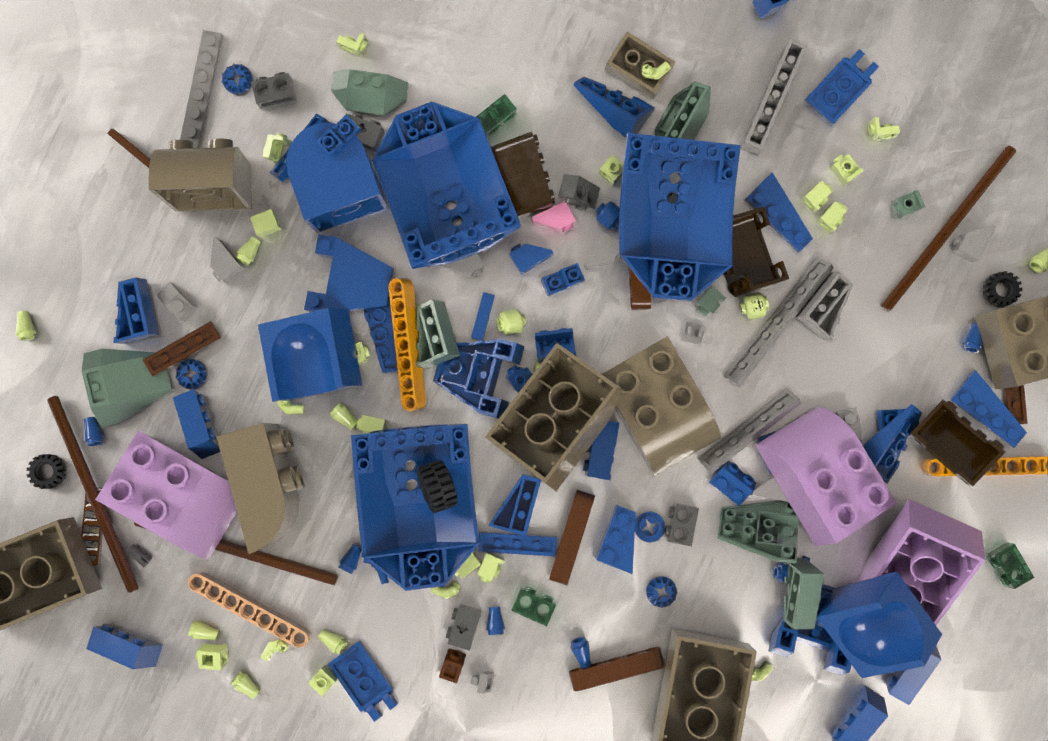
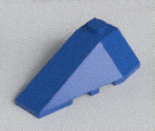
(619, 111)
(890, 441)

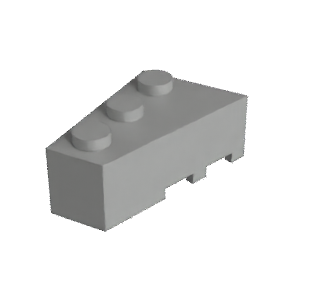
(825, 305)

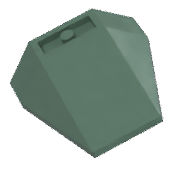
(120, 384)
(762, 529)

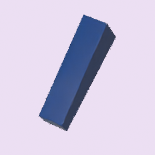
(483, 316)

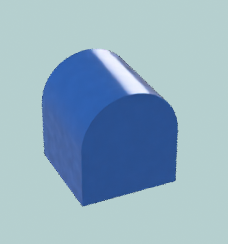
(332, 187)

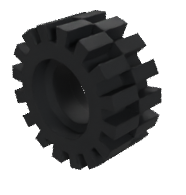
(994, 297)
(58, 471)

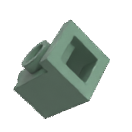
(914, 200)
(709, 301)

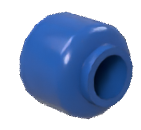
(608, 215)

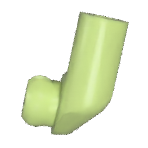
(655, 73)
(289, 408)
(448, 591)
(274, 646)
(761, 673)

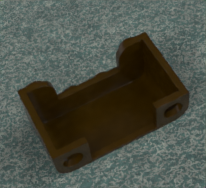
(524, 174)
(750, 257)
(957, 443)

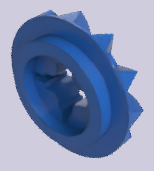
(244, 82)
(198, 379)
(658, 529)
(660, 582)

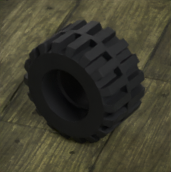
(437, 486)

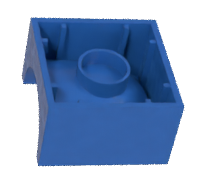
(310, 354)
(879, 625)

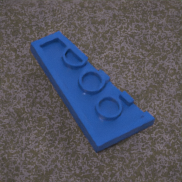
(780, 212)
(383, 336)
(983, 405)

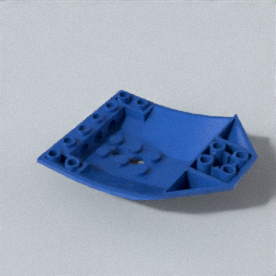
(441, 158)
(684, 243)
(395, 523)

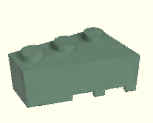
(804, 594)

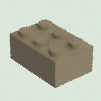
(629, 59)

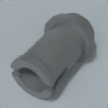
(137, 554)

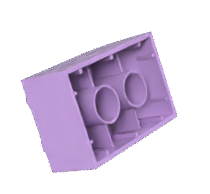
(825, 475)
(170, 495)
(930, 554)

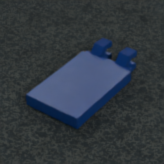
(841, 88)
(363, 680)

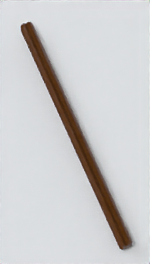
(948, 228)
(92, 493)
(275, 561)

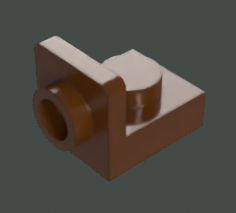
(452, 665)

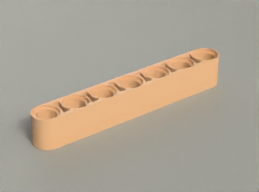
(240, 609)

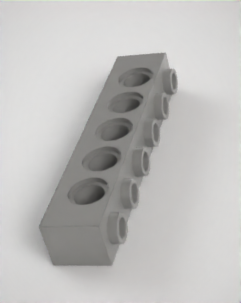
(774, 96)

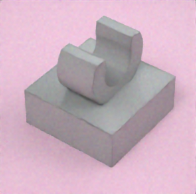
(693, 333)
(483, 681)

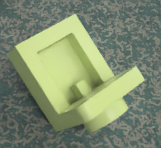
(274, 146)

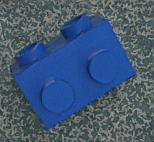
(546, 341)
(733, 482)

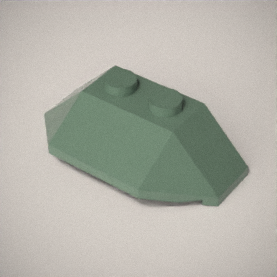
(368, 91)
(685, 113)

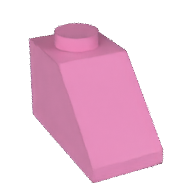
(555, 218)

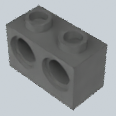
(274, 95)
(579, 192)
(687, 525)

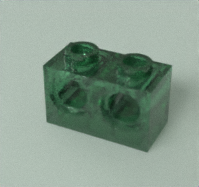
(497, 115)
(1014, 562)
(531, 610)

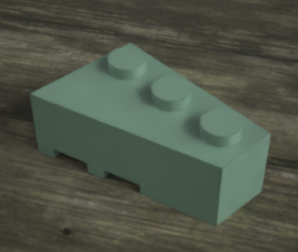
(435, 335)

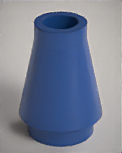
(973, 340)
(92, 432)
(350, 559)
(495, 622)
(580, 649)

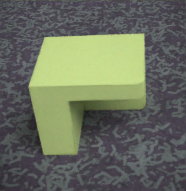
(265, 223)

